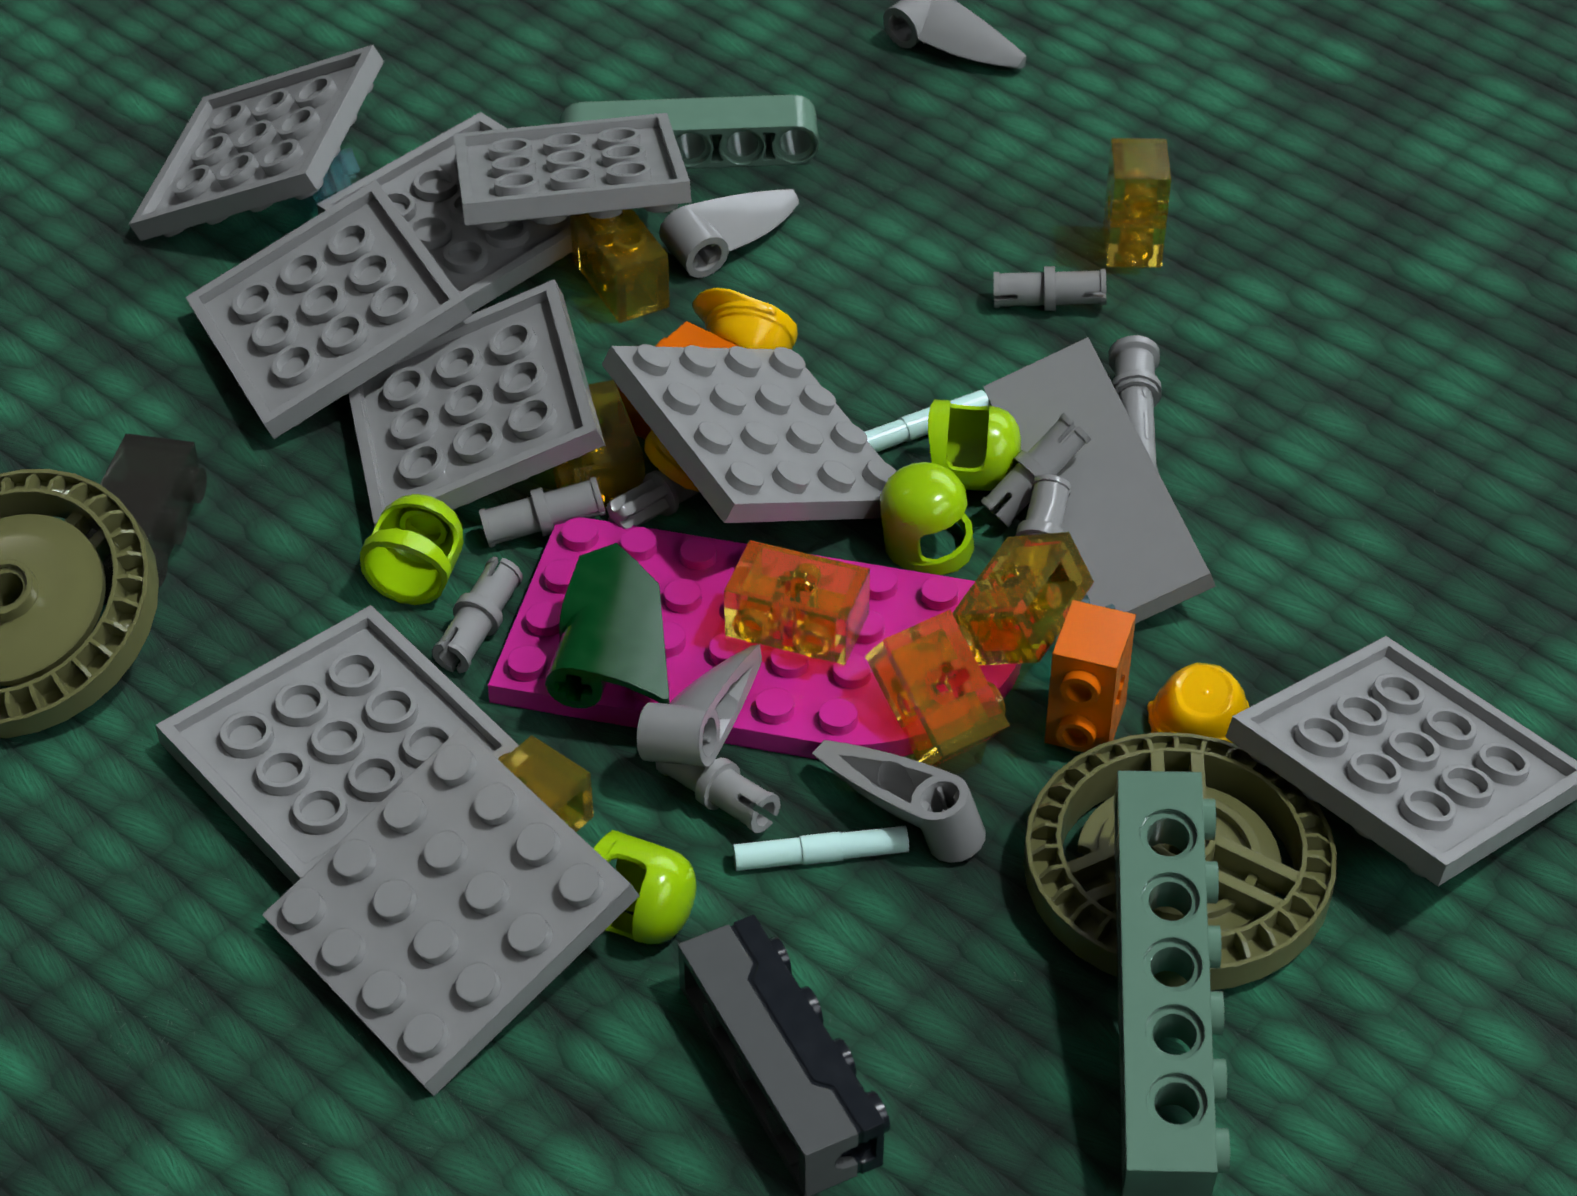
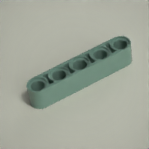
(772, 127)

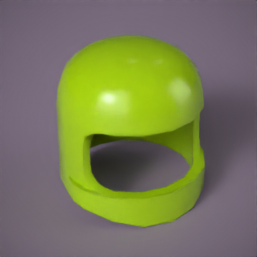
(973, 442)
(923, 502)
(412, 549)
(660, 878)

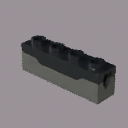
(783, 1055)

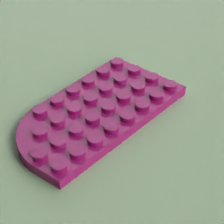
(793, 696)

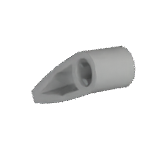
(951, 29)
(707, 230)
(700, 716)
(913, 793)

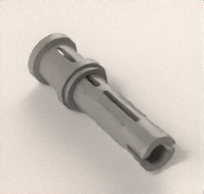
(1136, 384)

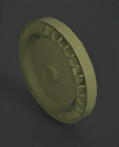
(60, 593)
(1255, 925)

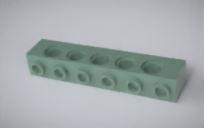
(1156, 1154)

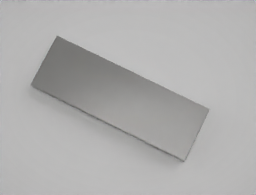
(1117, 500)

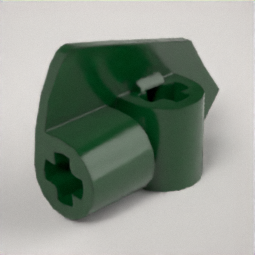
(609, 632)

